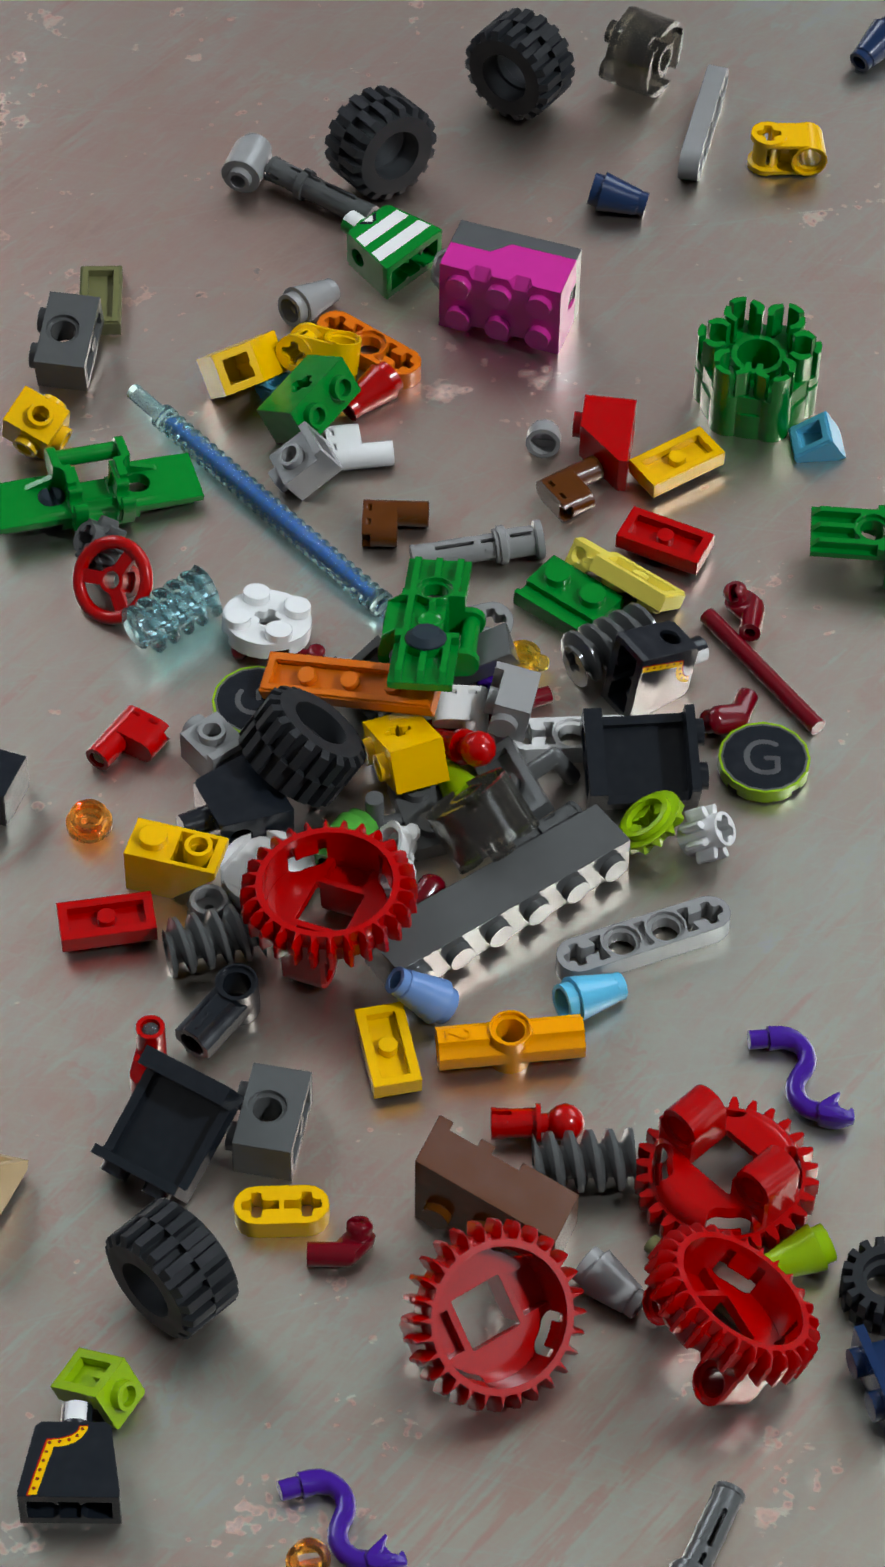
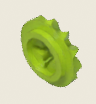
(652, 820)

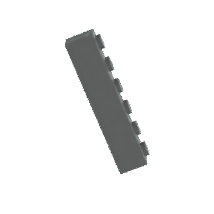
(508, 895)

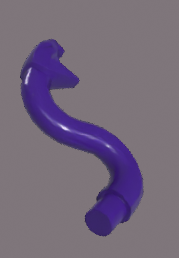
(825, 1113)
(325, 1482)

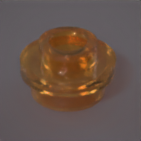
(89, 821)

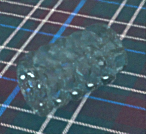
(172, 609)

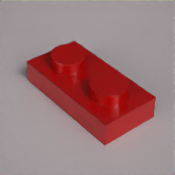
(665, 540)
(106, 921)

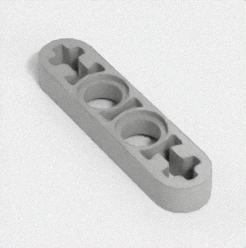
(703, 123)
(639, 934)

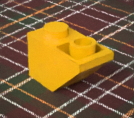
(240, 365)
(171, 858)

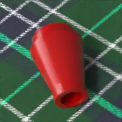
(378, 387)

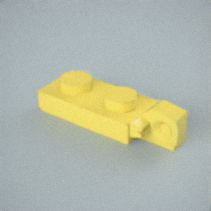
(625, 576)

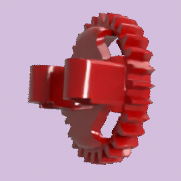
(348, 885)
(771, 1191)
(523, 1290)
(687, 1290)

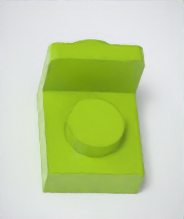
(103, 1382)

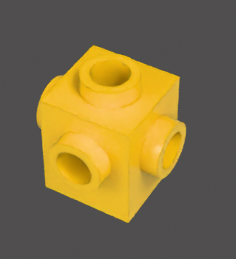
(37, 423)

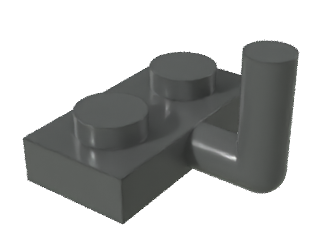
(527, 774)
(409, 808)

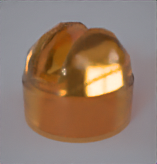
(306, 1546)

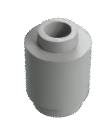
(247, 163)

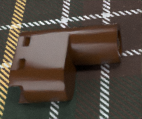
(568, 491)
(384, 517)

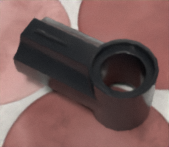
(220, 1012)

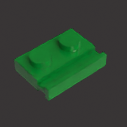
(566, 596)

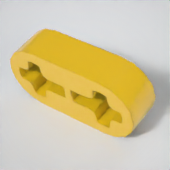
(281, 1211)

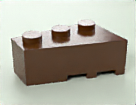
(468, 1183)

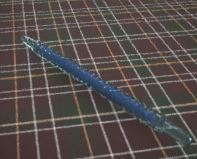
(262, 502)

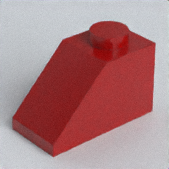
(607, 433)

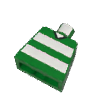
(390, 247)

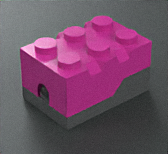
(508, 285)

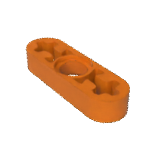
(400, 357)

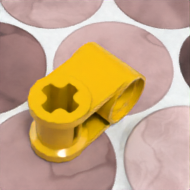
(789, 149)
(319, 341)

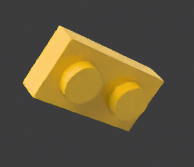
(676, 462)
(388, 1050)

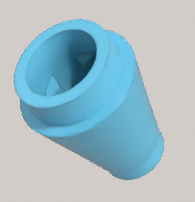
(588, 994)

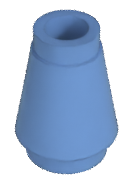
(425, 995)

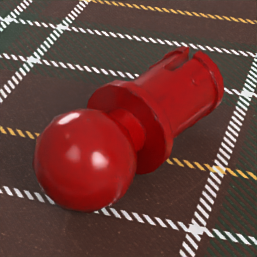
(468, 746)
(523, 1122)

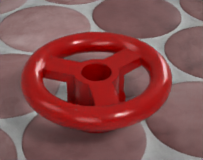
(131, 579)

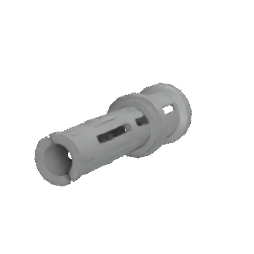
(498, 545)

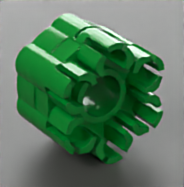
(756, 375)

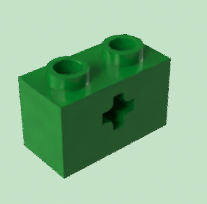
(310, 393)

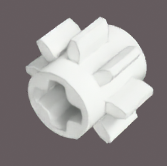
(706, 834)

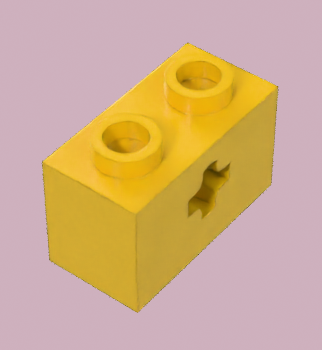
(405, 752)

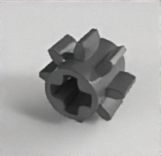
(93, 530)

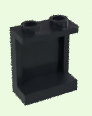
(642, 756)
(169, 1127)

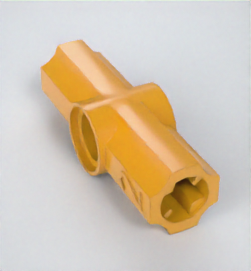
(510, 1042)

